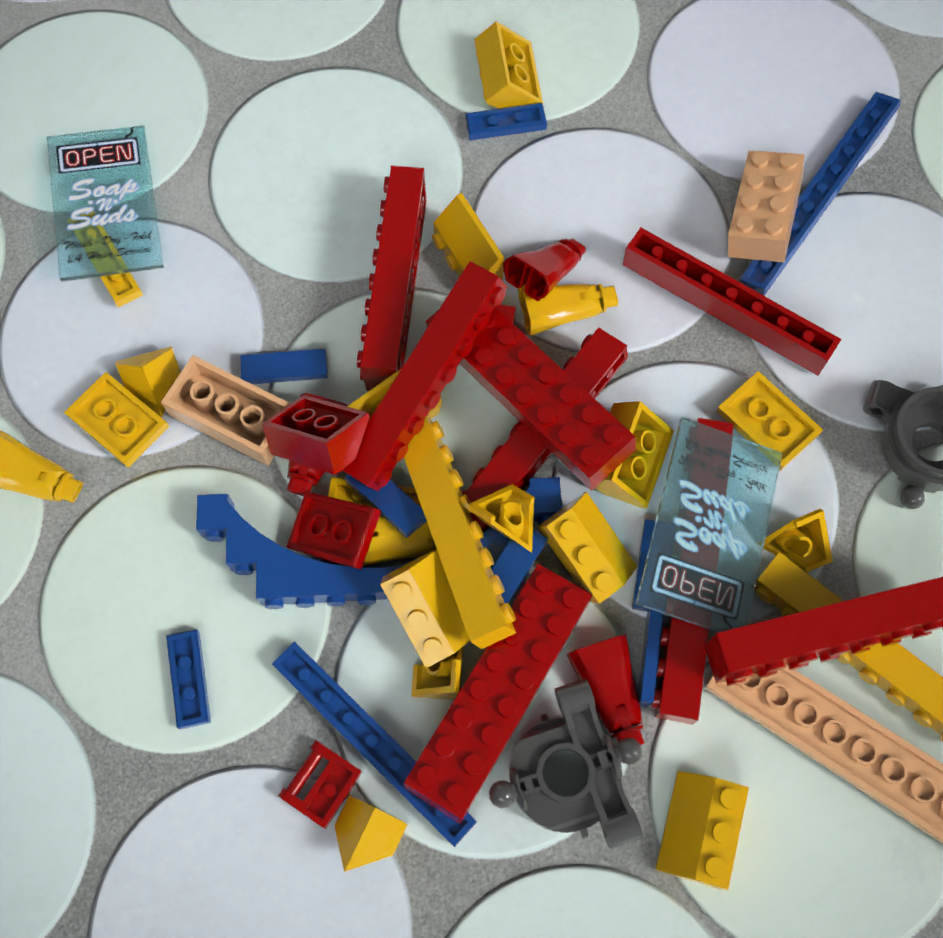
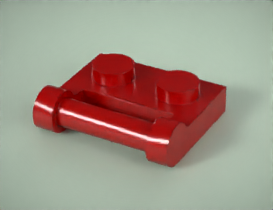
(329, 789)

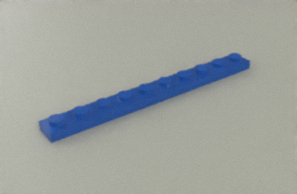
(826, 185)

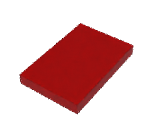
(333, 529)

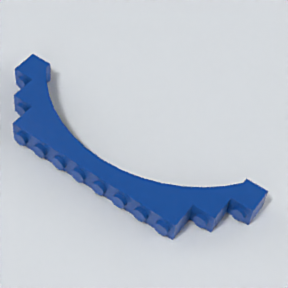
(299, 580)

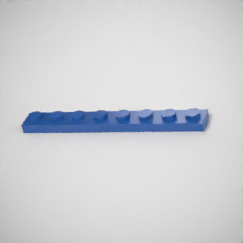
(362, 733)

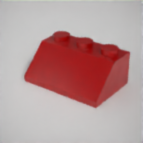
(316, 433)

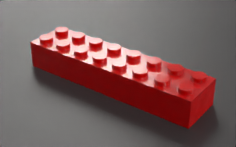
(394, 276)
(547, 401)
(826, 632)
(497, 695)

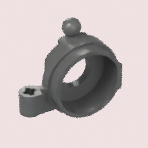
(902, 415)
(603, 794)

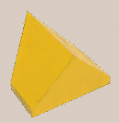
(150, 376)
(509, 513)
(803, 541)
(440, 679)
(366, 834)

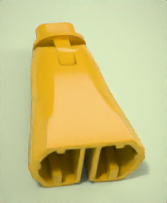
(565, 305)
(33, 474)
(391, 545)

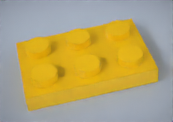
(769, 418)
(117, 419)

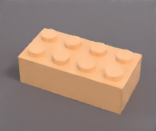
(766, 206)
(223, 407)

